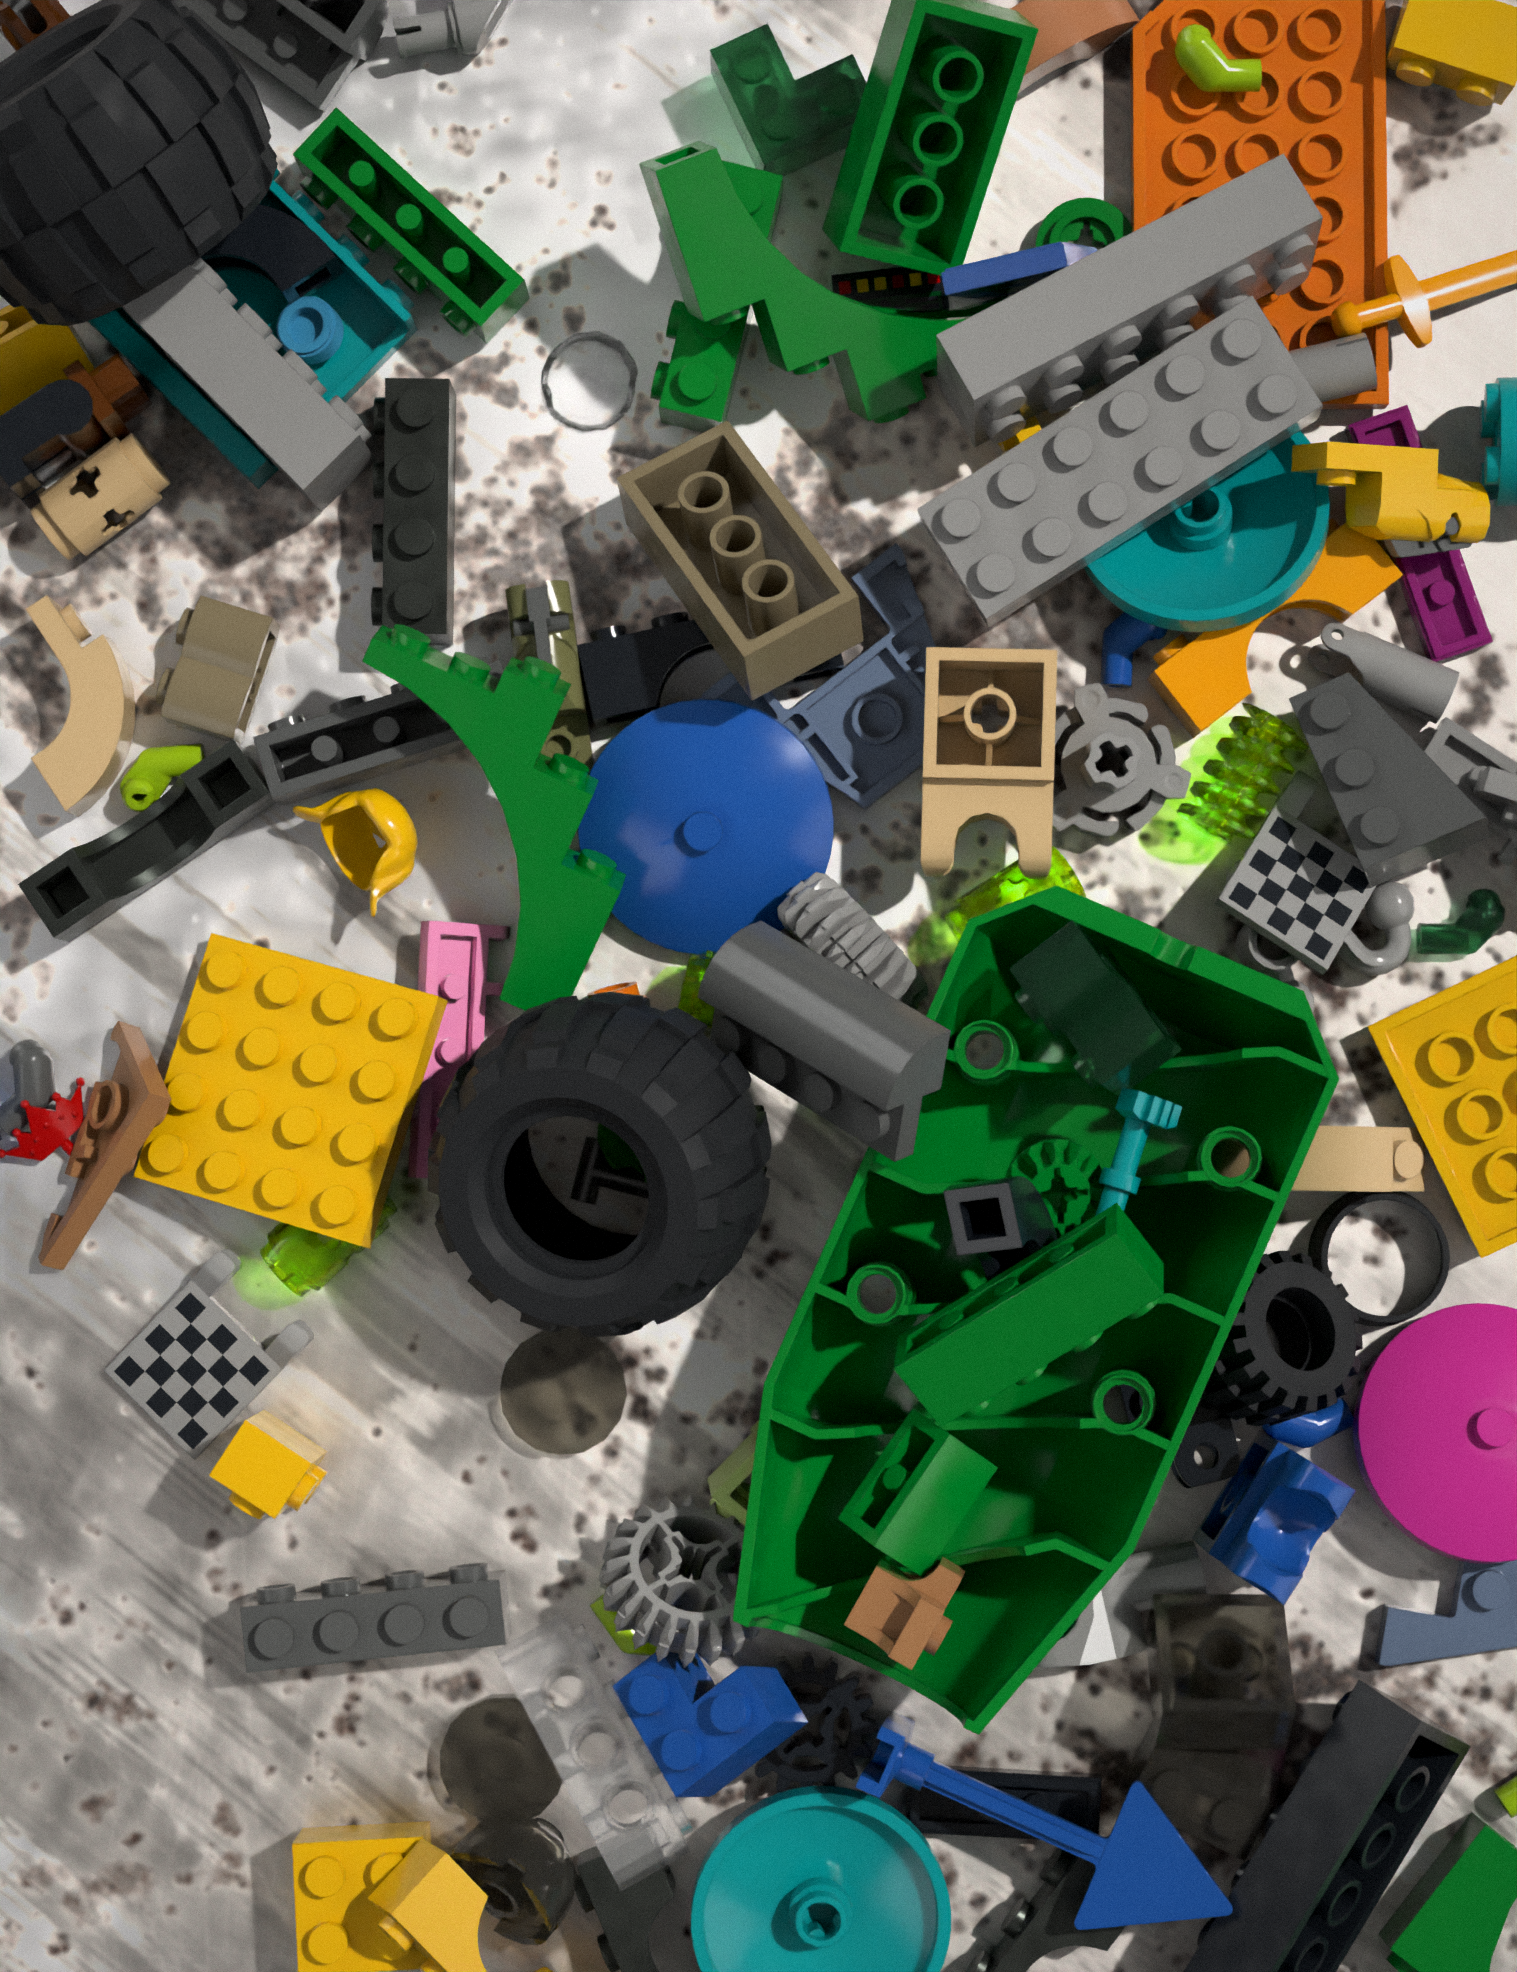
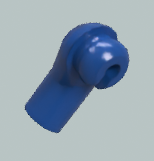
(1119, 643)
(1313, 1427)

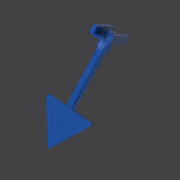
(1141, 1868)

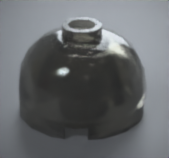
(522, 1872)

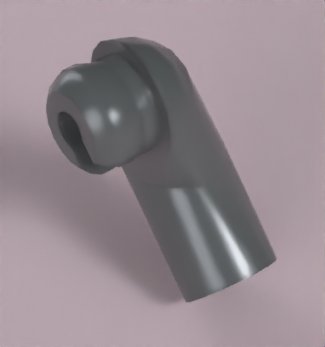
(32, 1082)

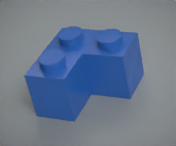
(704, 1730)

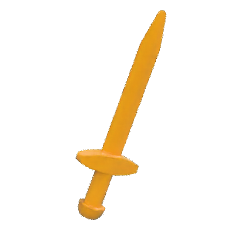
(1413, 299)

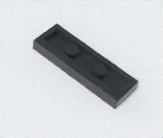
(1064, 1794)

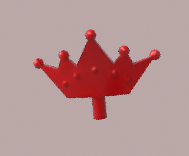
(49, 1127)

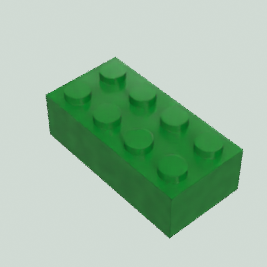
(929, 132)

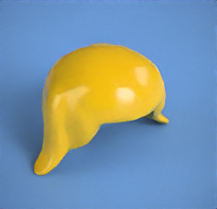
(348, 831)

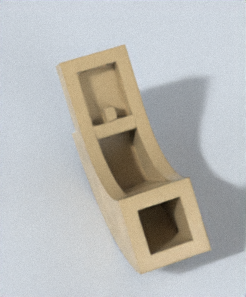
(101, 712)
(1346, 1160)

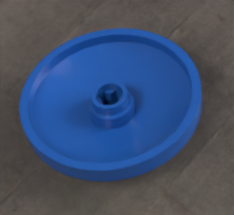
(707, 820)

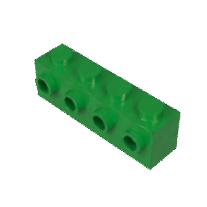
(411, 226)
(707, 357)
(1030, 1316)

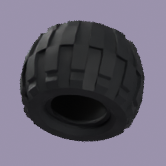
(122, 156)
(663, 1094)

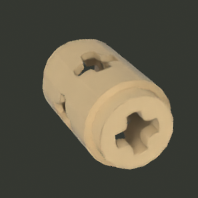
(126, 481)

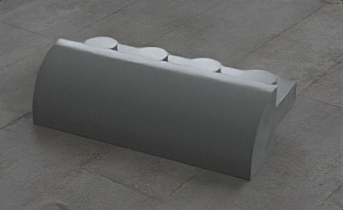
(300, 41)
(825, 1036)

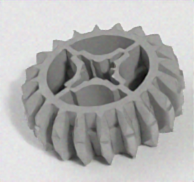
(839, 929)
(685, 1603)

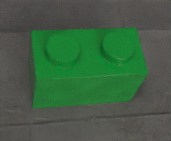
(917, 1493)

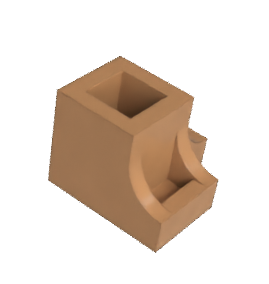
(906, 1610)

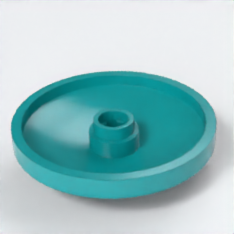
(1224, 551)
(820, 1888)

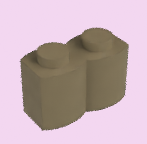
(218, 669)

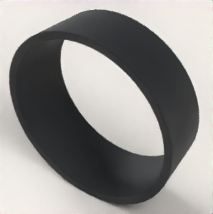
(1332, 1216)

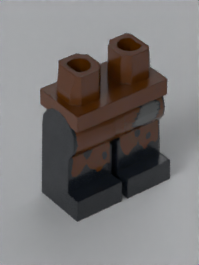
(66, 424)

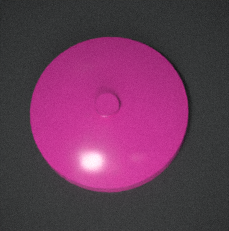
(1443, 1432)

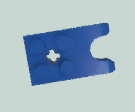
(1272, 1516)

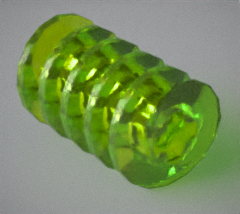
(1242, 775)

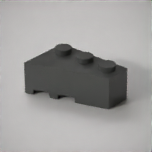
(1382, 783)

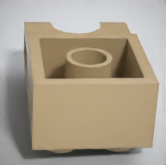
(989, 774)

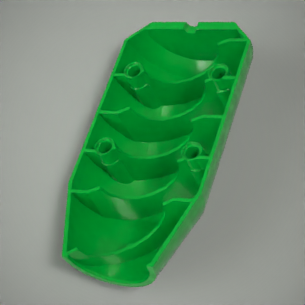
(1067, 1476)

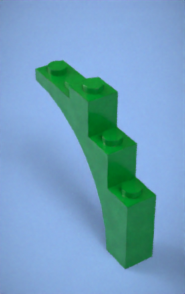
(729, 264)
(543, 798)
(1457, 1905)

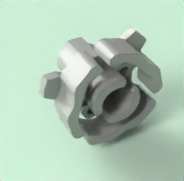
(1136, 776)

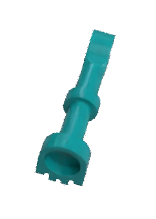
(1140, 1114)

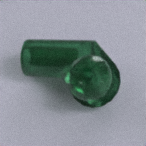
(1471, 930)

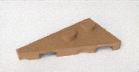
(108, 1141)

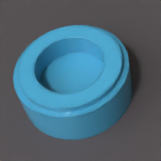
(310, 329)

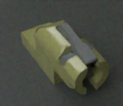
(545, 629)

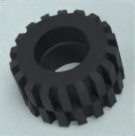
(1313, 1337)

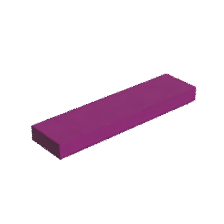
(1432, 583)

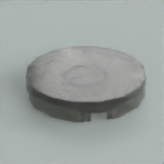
(563, 1391)
(497, 1761)

